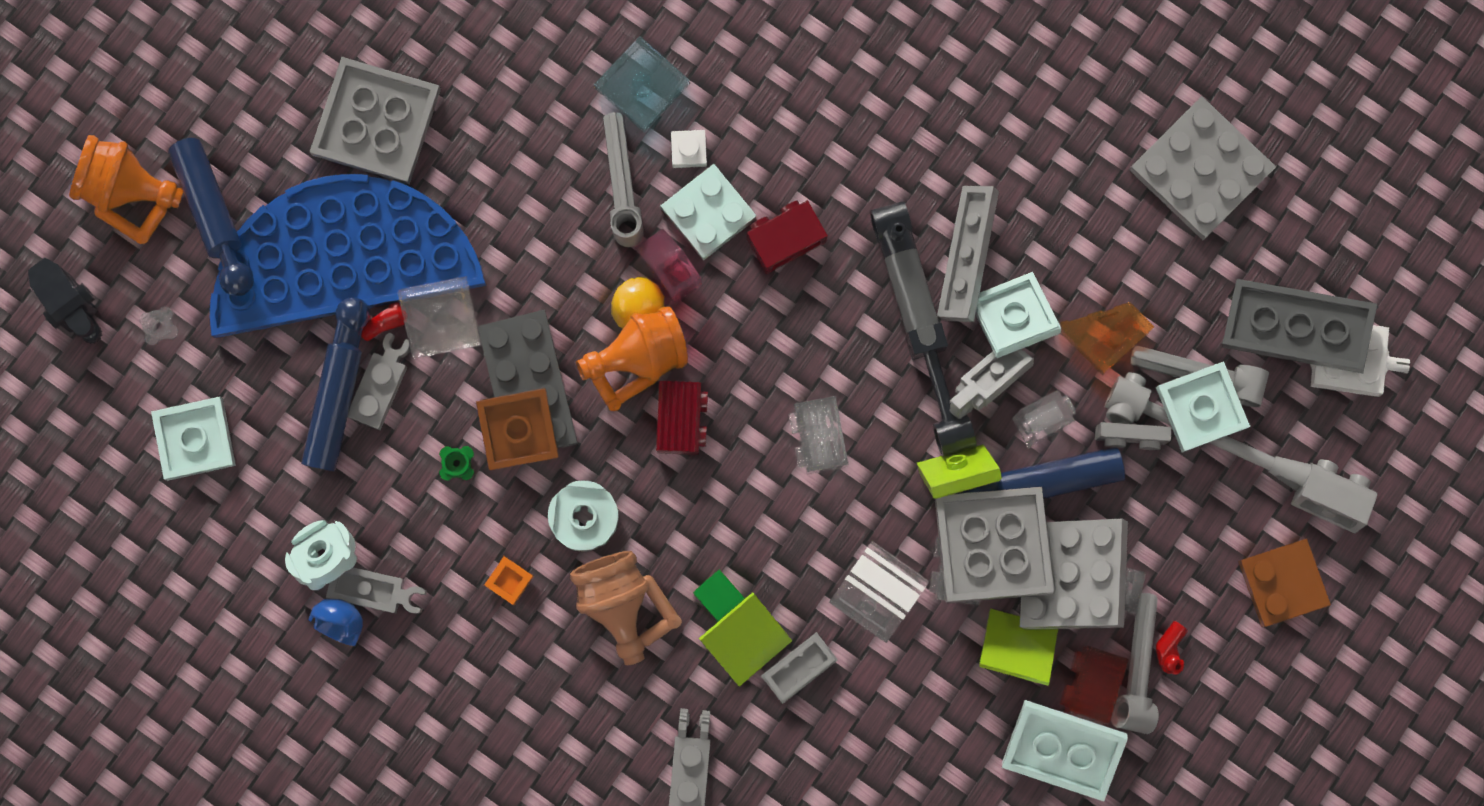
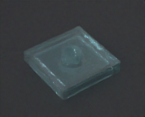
(642, 84)

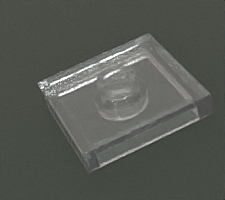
(439, 317)

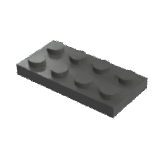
(1299, 326)
(524, 359)

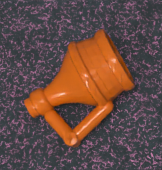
(112, 177)
(645, 347)

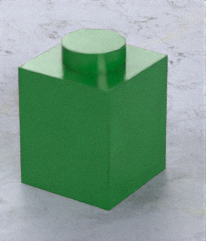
(718, 595)

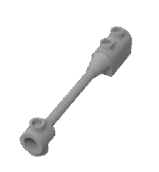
(1316, 487)

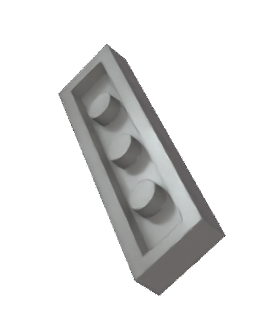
(968, 253)

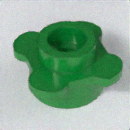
(448, 457)

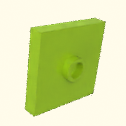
(959, 472)

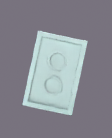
(1064, 750)

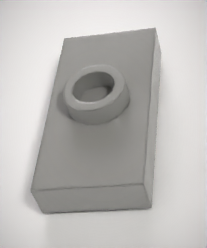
(799, 668)

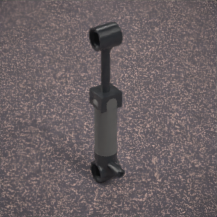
(924, 332)

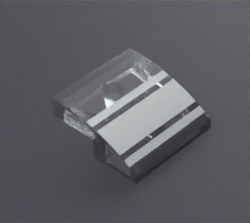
(879, 591)

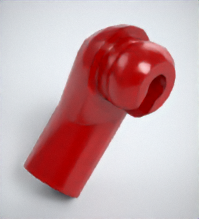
(384, 321)
(1167, 649)

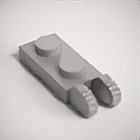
(690, 763)

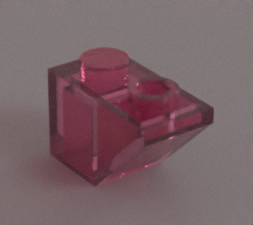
(669, 266)

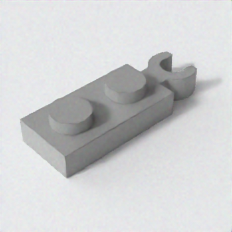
(379, 385)
(373, 591)

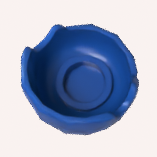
(337, 620)

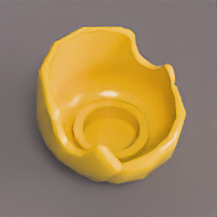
(636, 296)

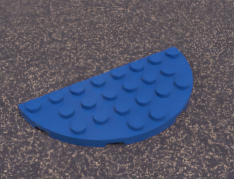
(337, 243)

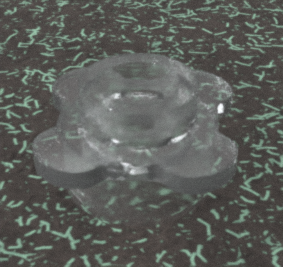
(149, 323)

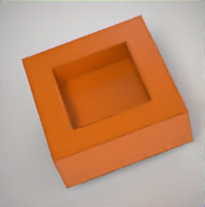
(509, 580)

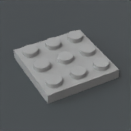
(375, 120)
(1202, 168)
(994, 545)
(1087, 577)

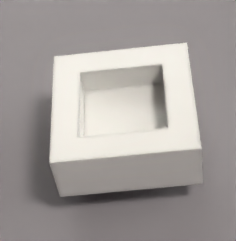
(688, 149)

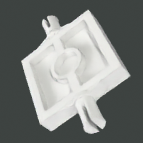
(1374, 373)

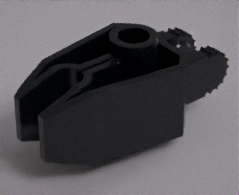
(65, 300)

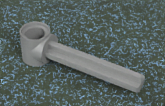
(621, 182)
(1246, 379)
(1134, 709)

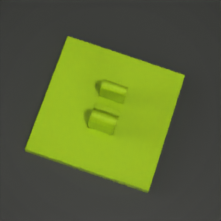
(745, 639)
(1017, 650)

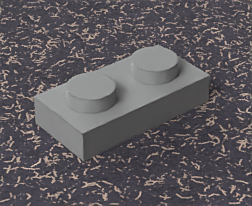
(1147, 436)

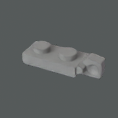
(988, 381)

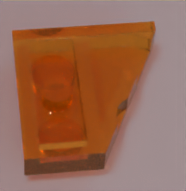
(1107, 335)

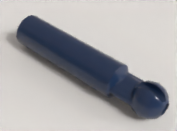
(210, 213)
(336, 386)
(1064, 474)

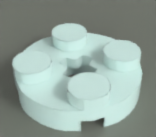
(570, 500)
(336, 559)

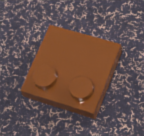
(517, 429)
(1284, 583)

